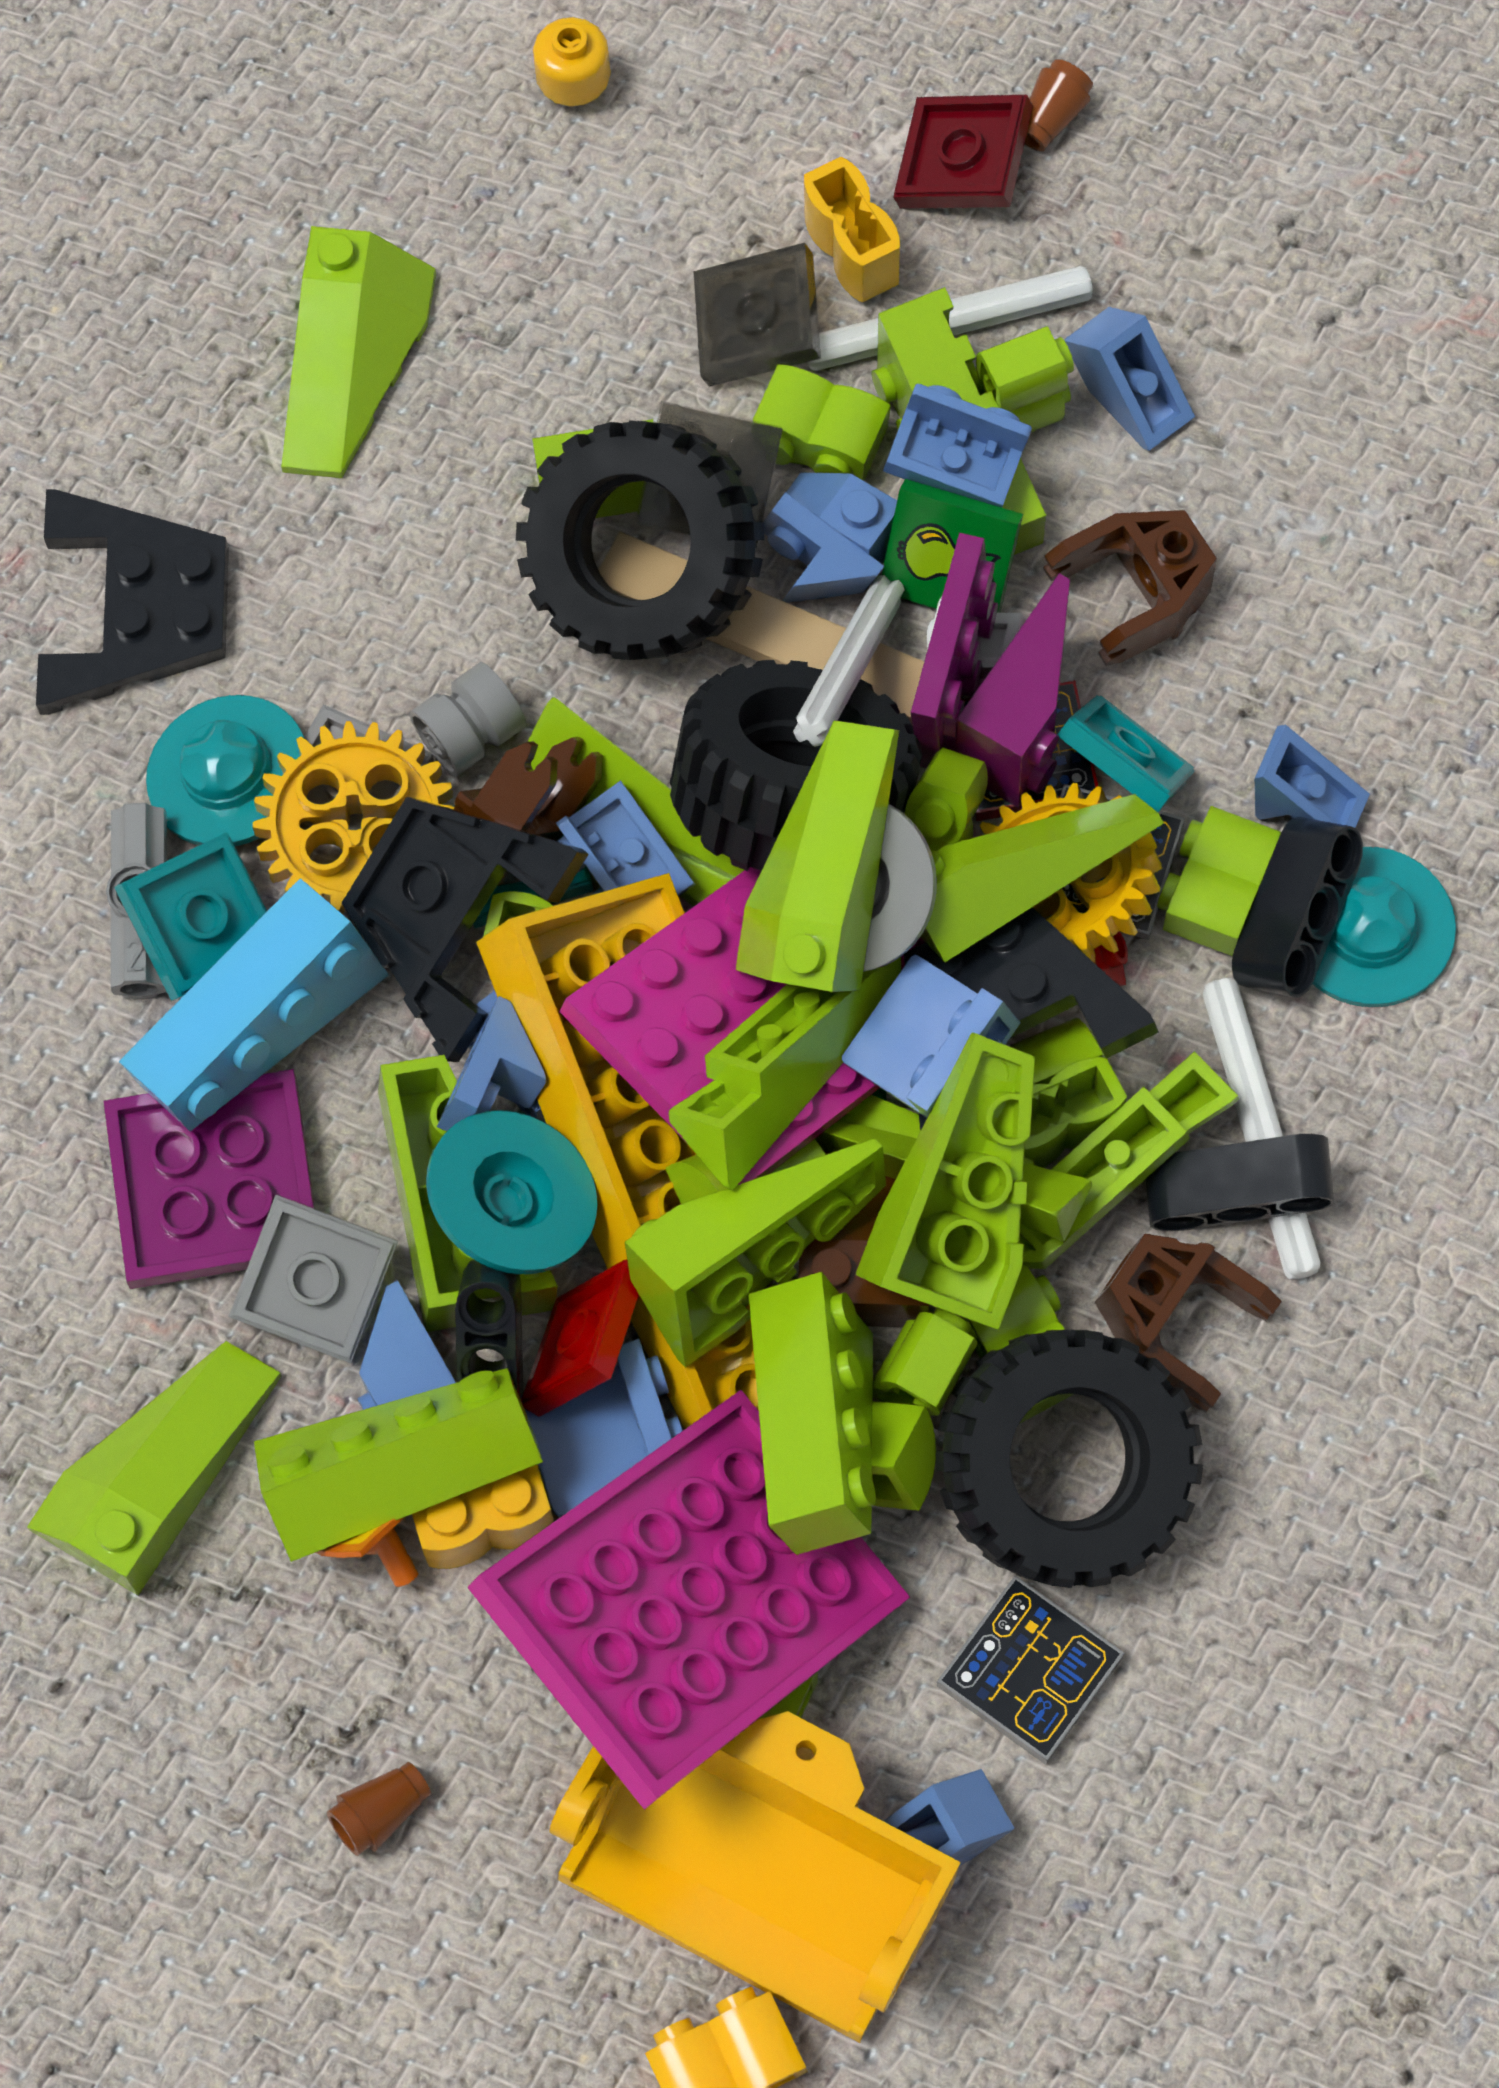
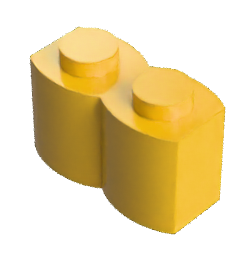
(851, 229)
(490, 1516)
(734, 2050)

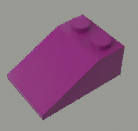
(1016, 706)

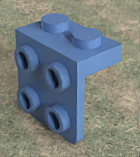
(603, 1430)

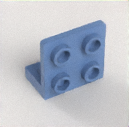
(921, 1031)

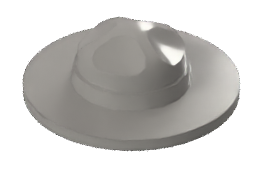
(903, 891)

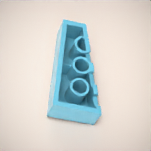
(254, 1006)

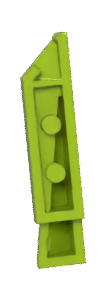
(706, 869)
(772, 1071)
(1133, 1147)
(1051, 1195)

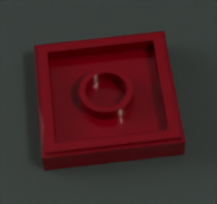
(963, 151)

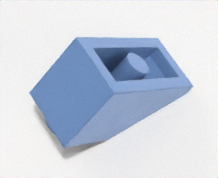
(1130, 375)
(849, 507)
(399, 1354)
(955, 1816)

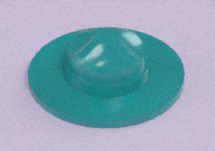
(214, 764)
(1389, 933)
(511, 1192)

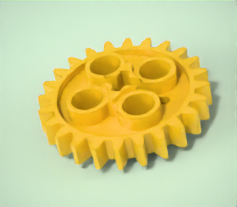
(352, 768)
(1109, 901)

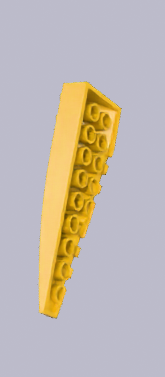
(624, 1141)

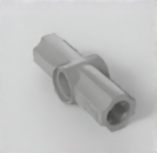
(136, 846)

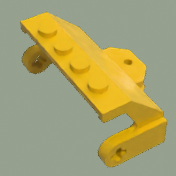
(764, 1869)

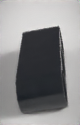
(1297, 907)
(1241, 1183)
(489, 1324)

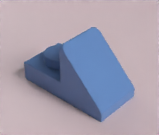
(832, 560)
(1305, 784)
(498, 1064)

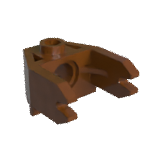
(1163, 558)
(537, 797)
(1166, 1272)

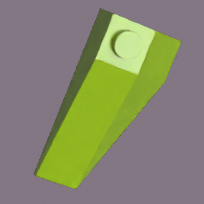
(354, 328)
(1011, 870)
(819, 882)
(958, 1199)
(717, 1249)
(145, 1479)

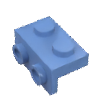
(957, 445)
(621, 842)

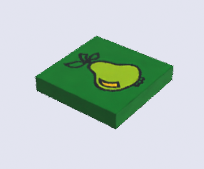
(927, 533)

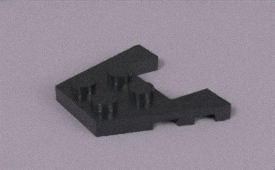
(160, 599)
(428, 890)
(1042, 976)

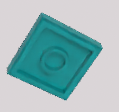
(1126, 752)
(192, 911)

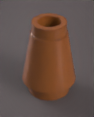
(1056, 101)
(377, 1808)

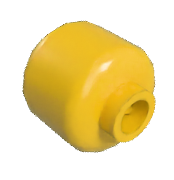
(571, 61)

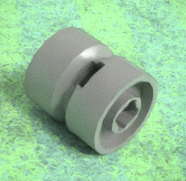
(475, 714)

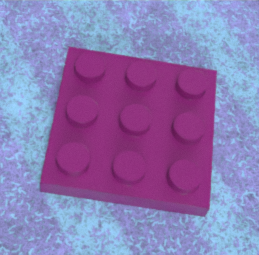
(954, 647)
(202, 1195)

